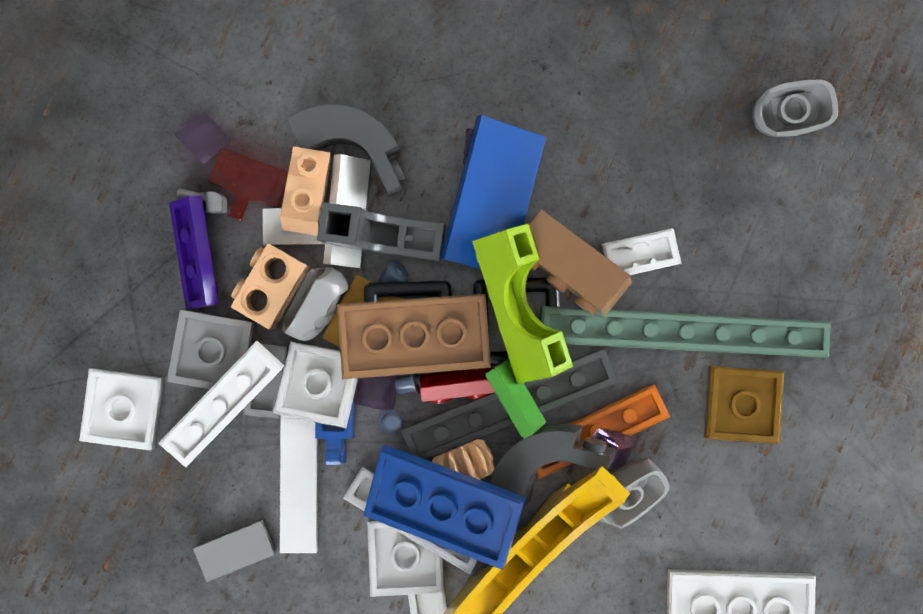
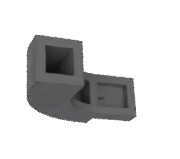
(341, 124)
(379, 233)
(549, 444)

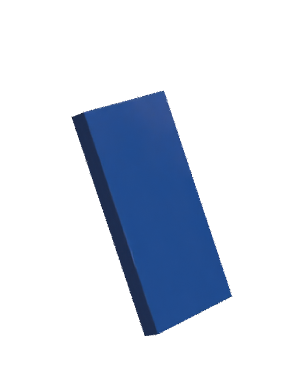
(492, 187)
(444, 506)

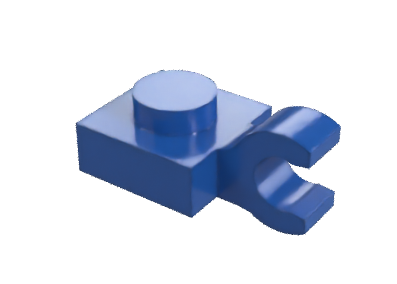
(335, 446)

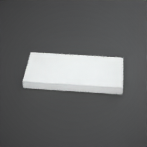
(739, 592)

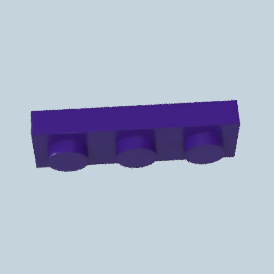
(194, 252)

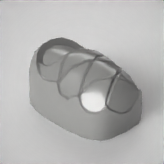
(795, 108)
(314, 303)
(646, 489)

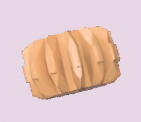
(469, 459)

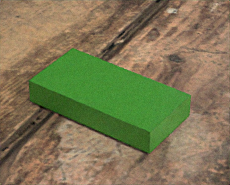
(515, 399)

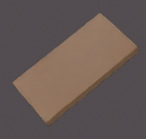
(413, 336)

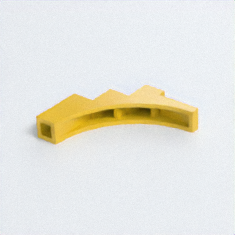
(552, 529)

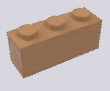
(577, 266)

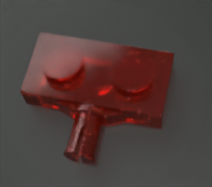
(247, 181)

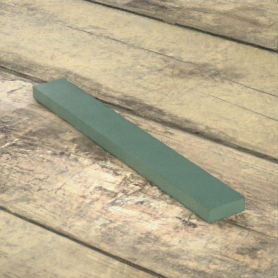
(690, 332)

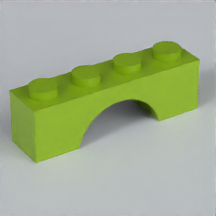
(531, 346)

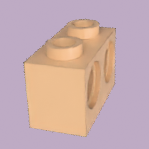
(305, 190)
(278, 291)

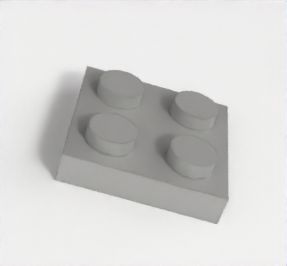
(206, 347)

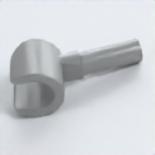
(214, 202)

